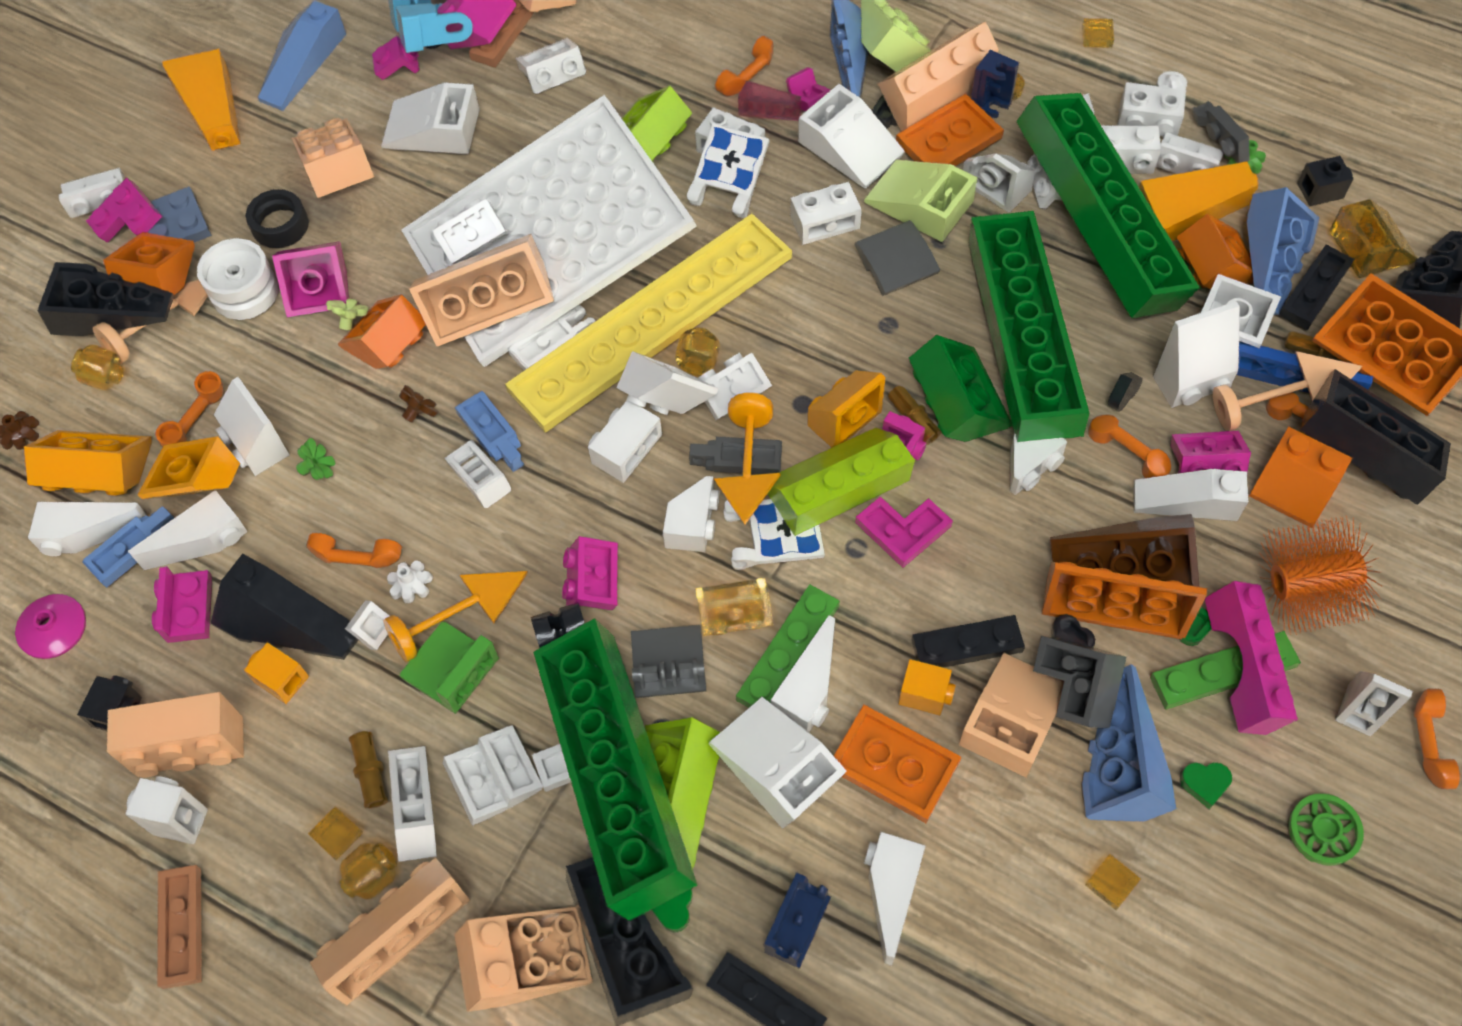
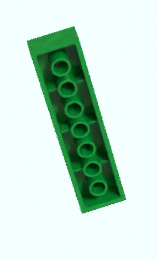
(1107, 205)
(1027, 328)
(613, 772)

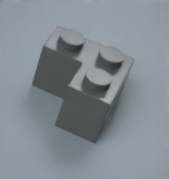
(1089, 679)

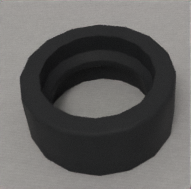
(270, 202)

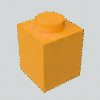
(276, 672)
(926, 687)

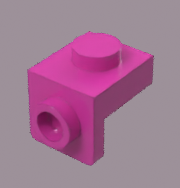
(392, 57)
(805, 86)
(908, 431)

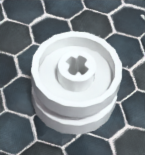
(238, 278)

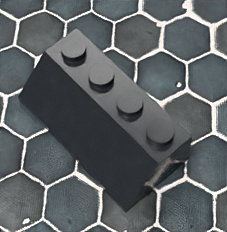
(1377, 437)

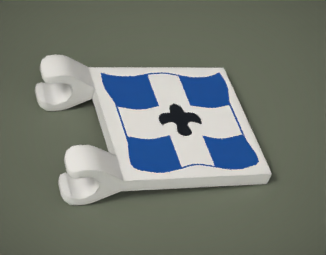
(730, 164)
(773, 539)

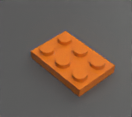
(950, 133)
(896, 763)

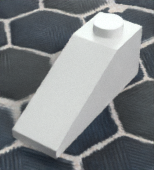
(1200, 493)
(78, 525)
(194, 533)
(806, 686)
(1370, 702)
(412, 804)
(892, 882)

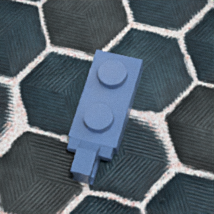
(491, 429)
(112, 557)

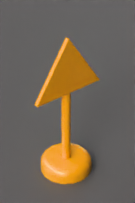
(748, 490)
(488, 589)

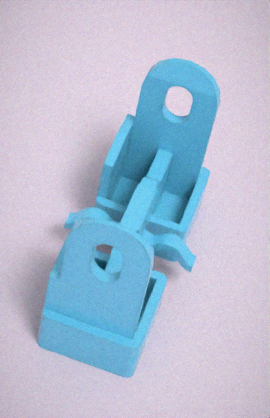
(423, 26)

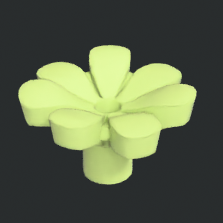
(346, 311)

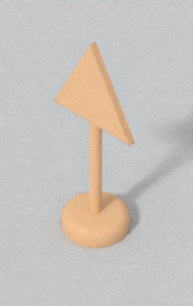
(188, 298)
(1315, 372)

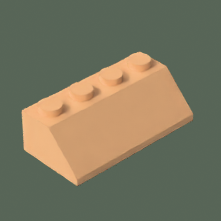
(937, 76)
(482, 290)
(388, 932)

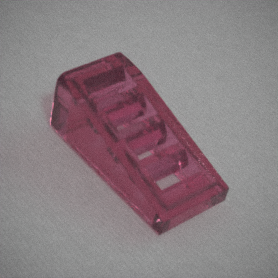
(768, 103)

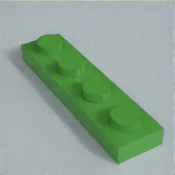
(787, 645)
(1211, 674)

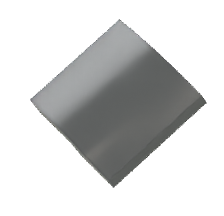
(897, 257)

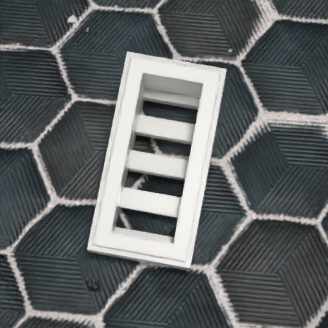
(488, 489)

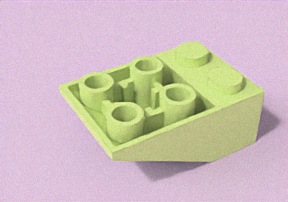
(891, 35)
(926, 194)

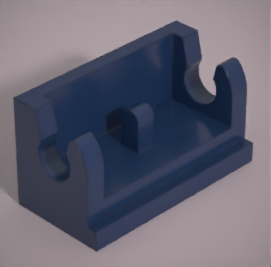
(994, 82)
(797, 921)

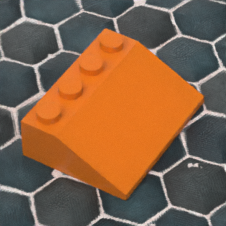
(1396, 343)
(1122, 600)

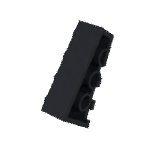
(628, 955)

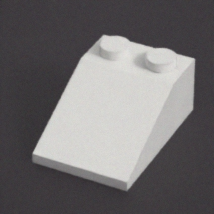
(1200, 355)

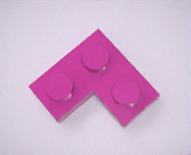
(124, 206)
(901, 536)

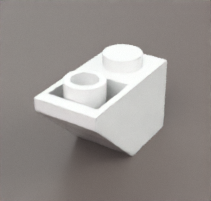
(1033, 458)
(689, 516)

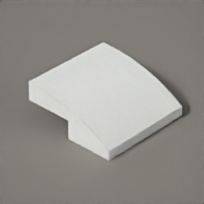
(492, 775)

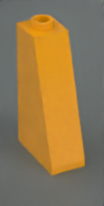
(207, 94)
(1189, 196)

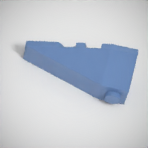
(847, 46)
(301, 52)
(1279, 235)
(1128, 763)

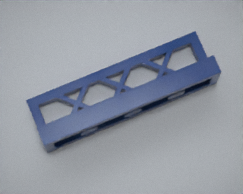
(1278, 367)

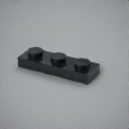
(1316, 287)
(969, 642)
(760, 996)

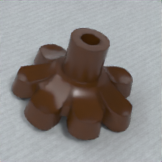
(416, 404)
(17, 429)

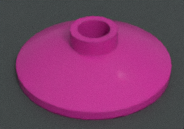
(58, 635)

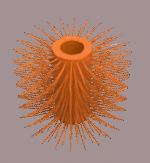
(1319, 575)

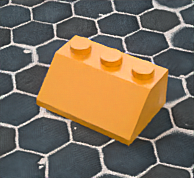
(86, 461)

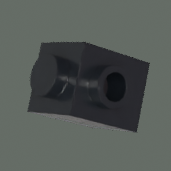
(1325, 180)
(104, 696)

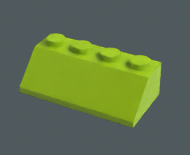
(657, 119)
(841, 479)
(687, 773)

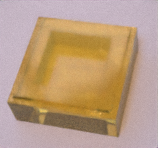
(1098, 33)
(335, 833)
(1113, 882)

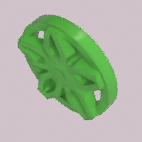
(1326, 829)

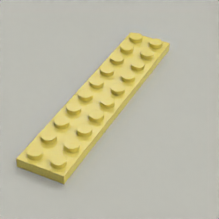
(648, 321)

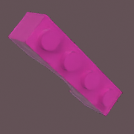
(1263, 695)

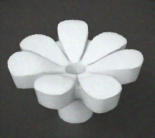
(409, 581)

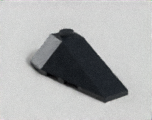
(1438, 279)
(83, 297)
(268, 608)

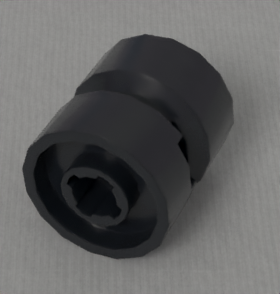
(550, 626)

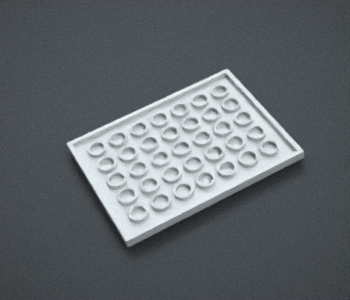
(584, 200)

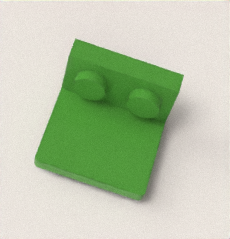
(450, 666)

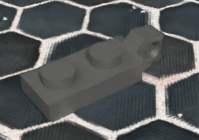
(1223, 130)
(727, 455)

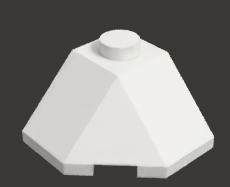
(1001, 179)

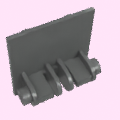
(668, 661)

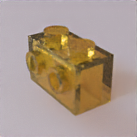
(734, 607)

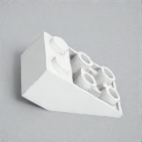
(434, 120)
(848, 136)
(777, 760)

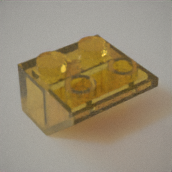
(1371, 238)

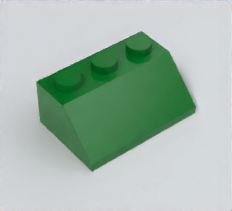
(958, 390)

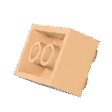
(175, 734)

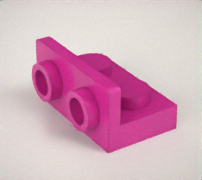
(1211, 451)
(591, 573)
(182, 605)

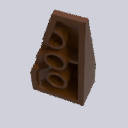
(1151, 547)

